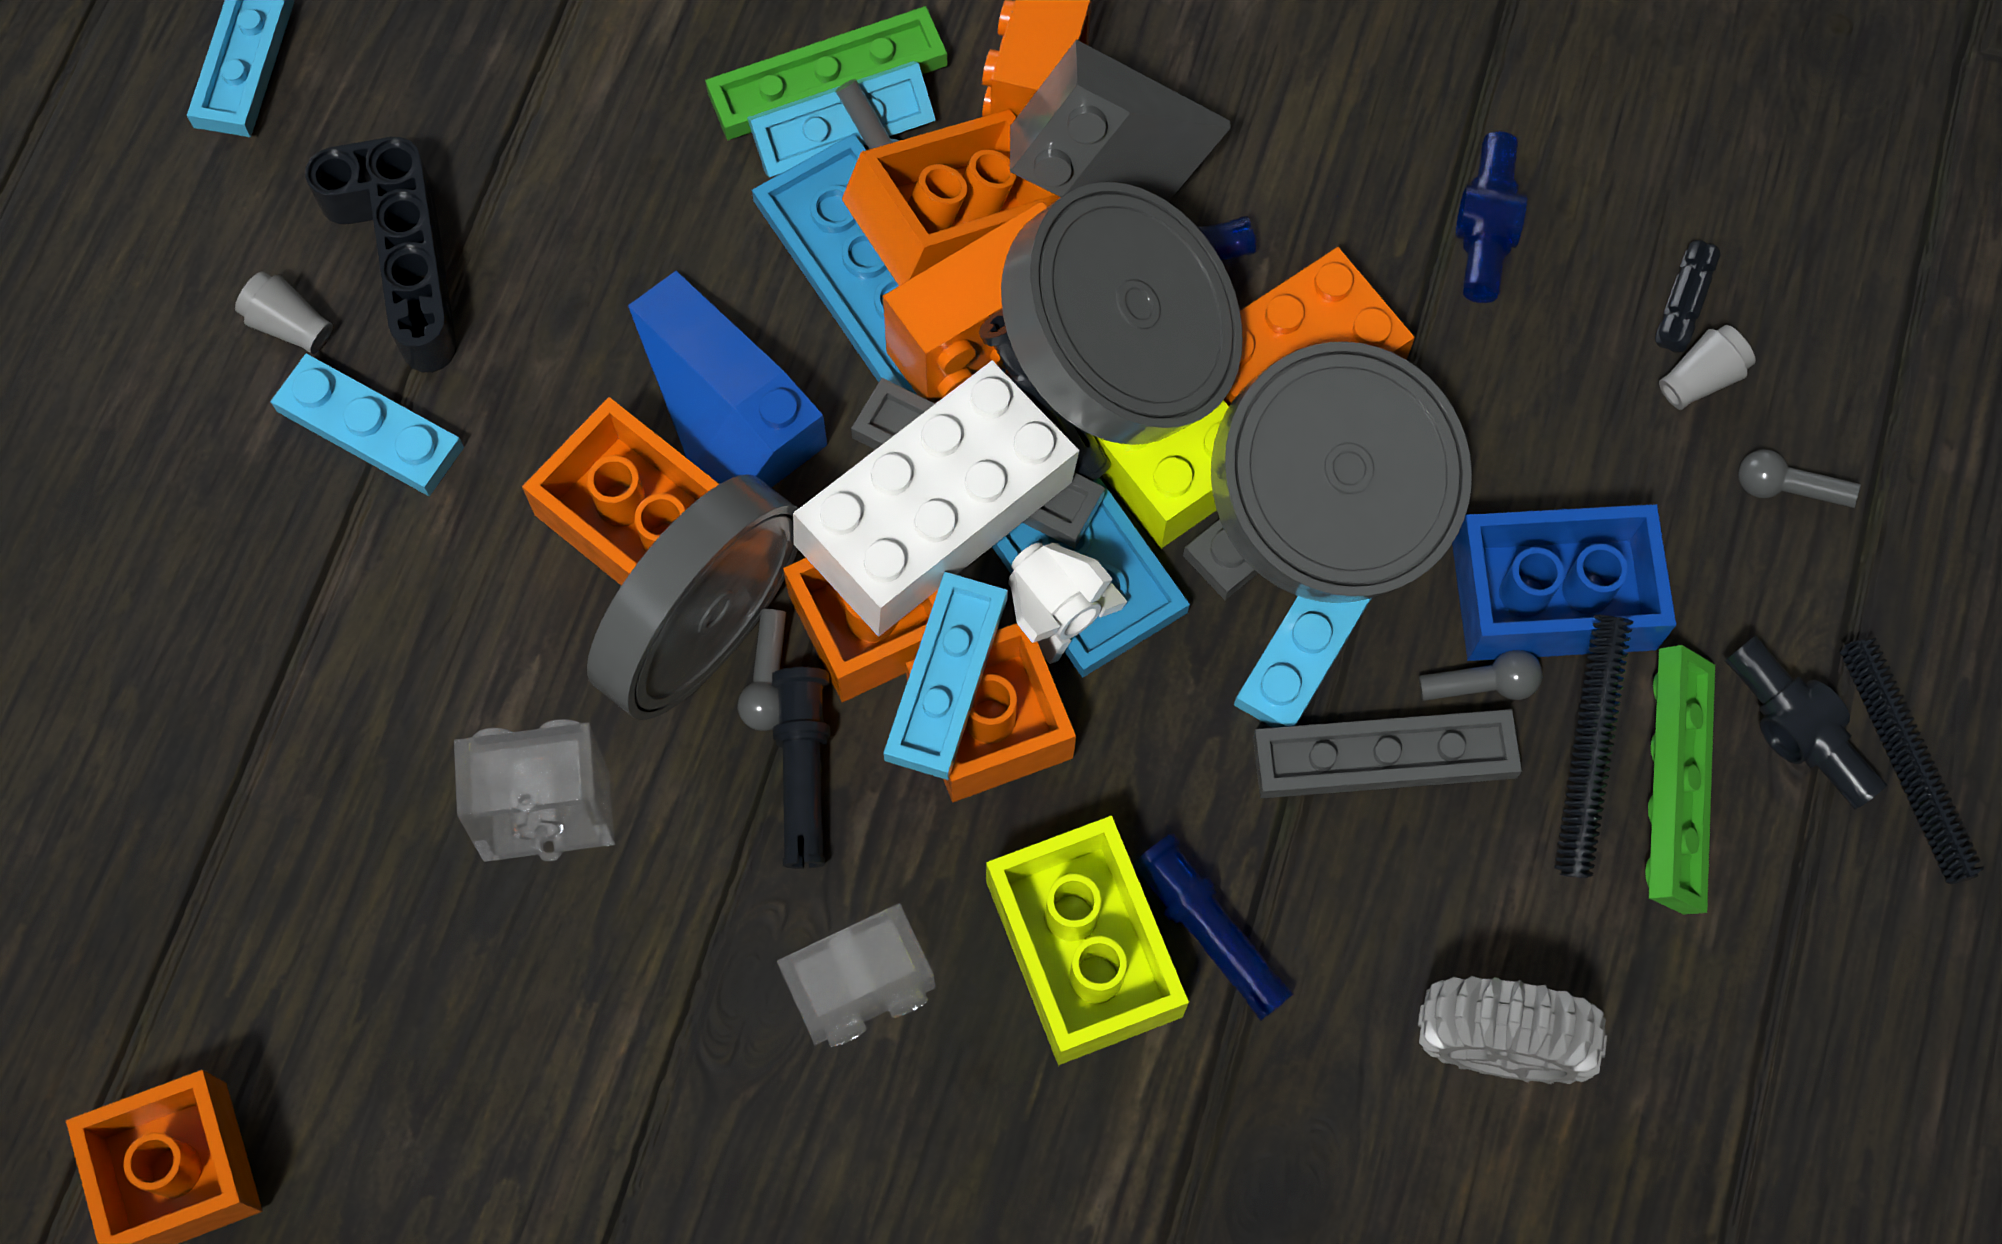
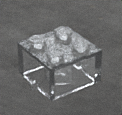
(533, 790)

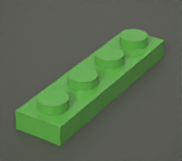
(824, 67)
(1682, 781)

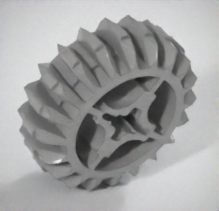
(1512, 1030)

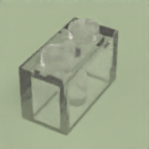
(858, 977)

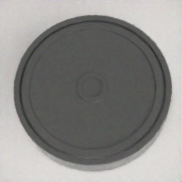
(1121, 313)
(1341, 472)
(693, 597)

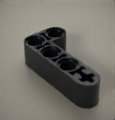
(402, 255)

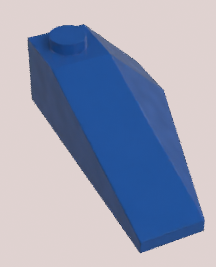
(721, 390)

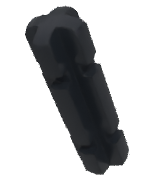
(1687, 296)

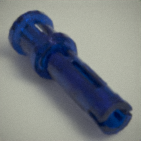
(1192, 902)

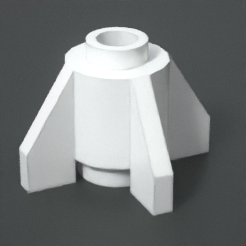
(1059, 595)

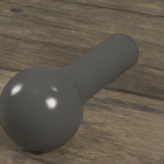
(863, 115)
(1767, 474)
(1513, 675)
(759, 700)

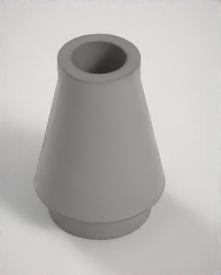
(280, 311)
(1709, 366)

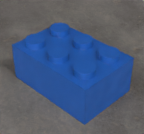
(1546, 573)

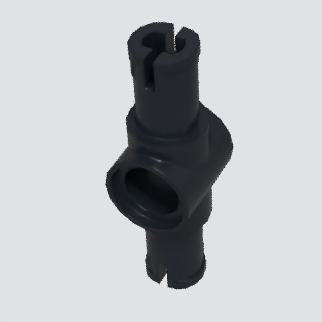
(1805, 722)

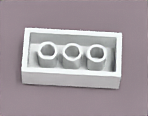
(934, 497)

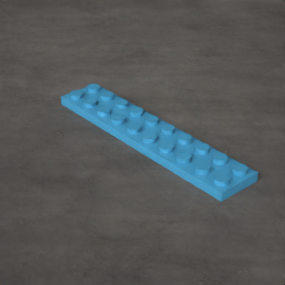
(851, 279)

